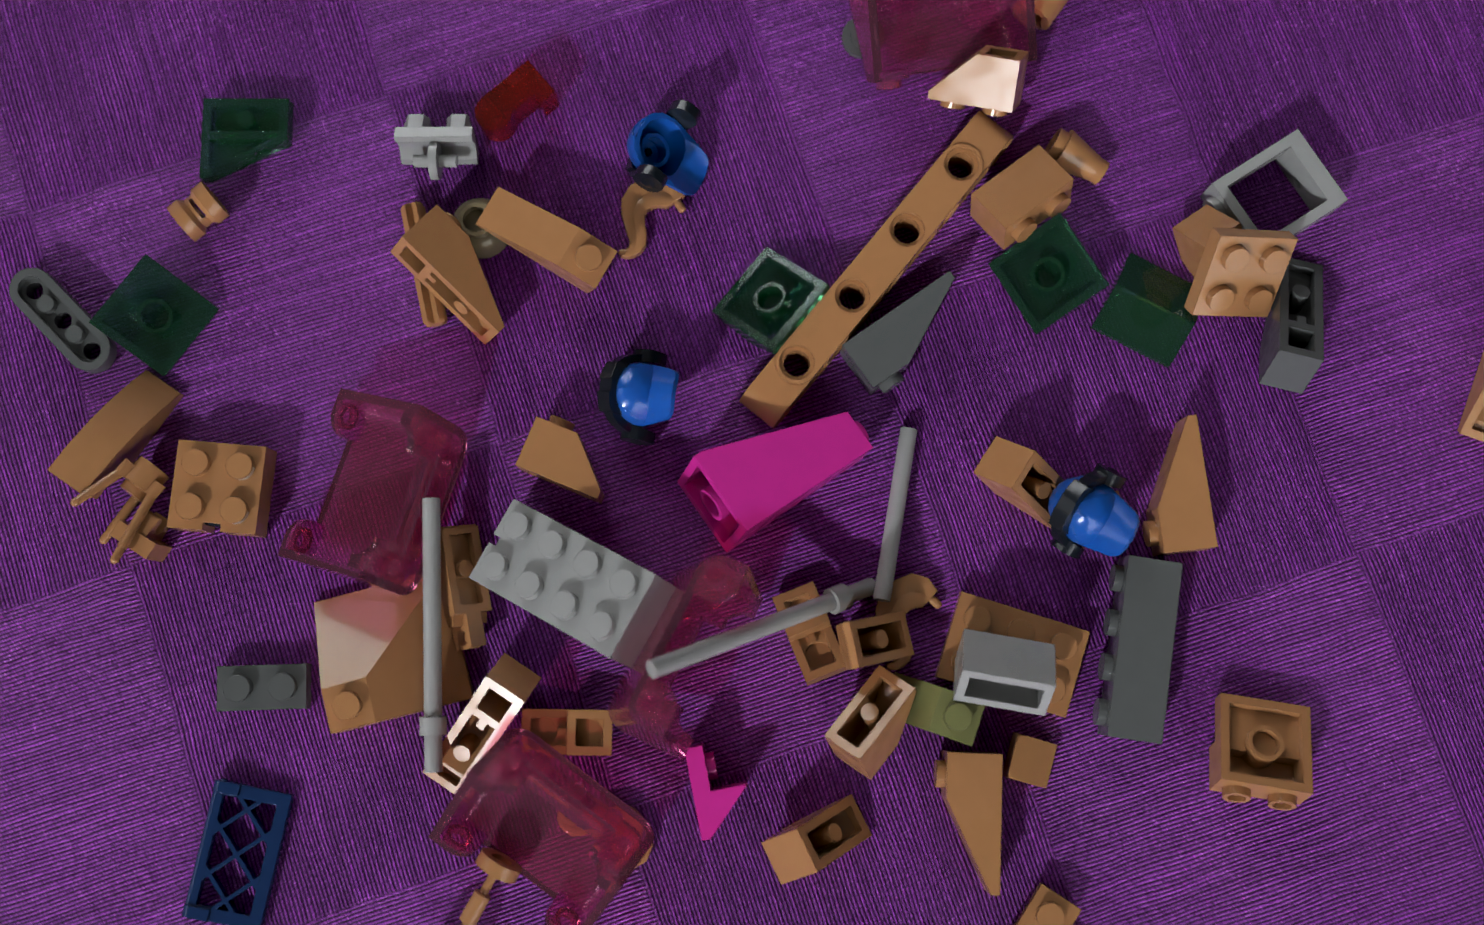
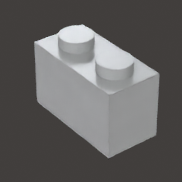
(1004, 672)

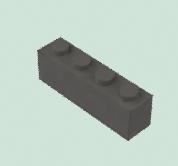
(1138, 649)

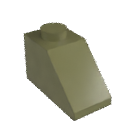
(940, 714)

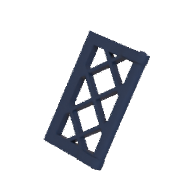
(273, 839)

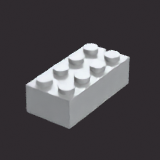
(573, 583)

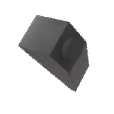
(1294, 329)
(887, 346)

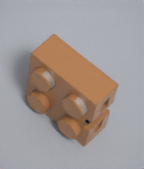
(222, 488)

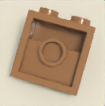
(1261, 751)

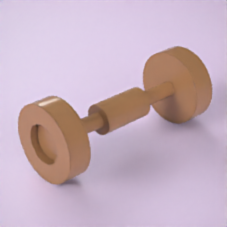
(497, 867)

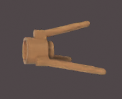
(143, 483)

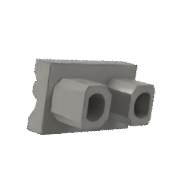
(437, 146)

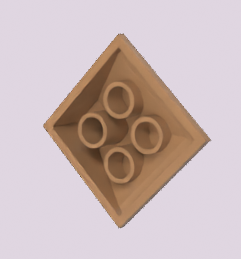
(375, 658)

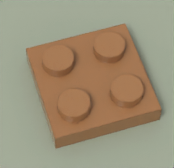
(1240, 272)

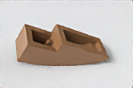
(116, 432)

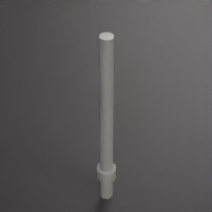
(834, 600)
(433, 723)

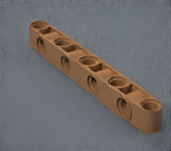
(876, 269)

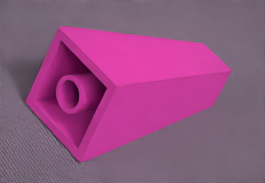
(764, 476)

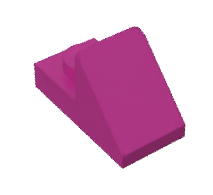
(710, 803)

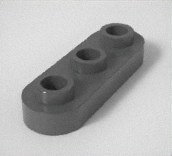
(49, 313)

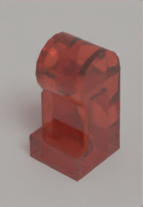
(513, 102)

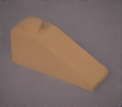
(547, 239)
(449, 268)
(1180, 504)
(484, 719)
(973, 798)

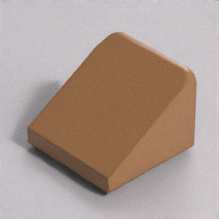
(1029, 760)

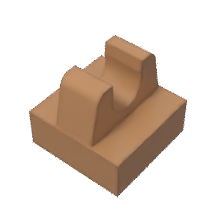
(148, 538)

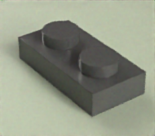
(263, 687)

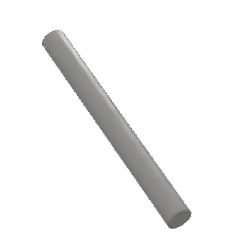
(895, 514)

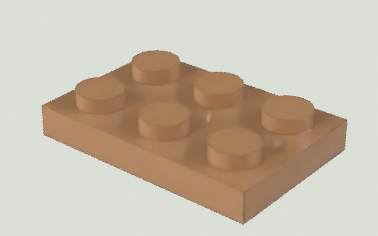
(996, 618)

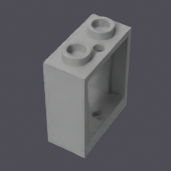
(1300, 167)

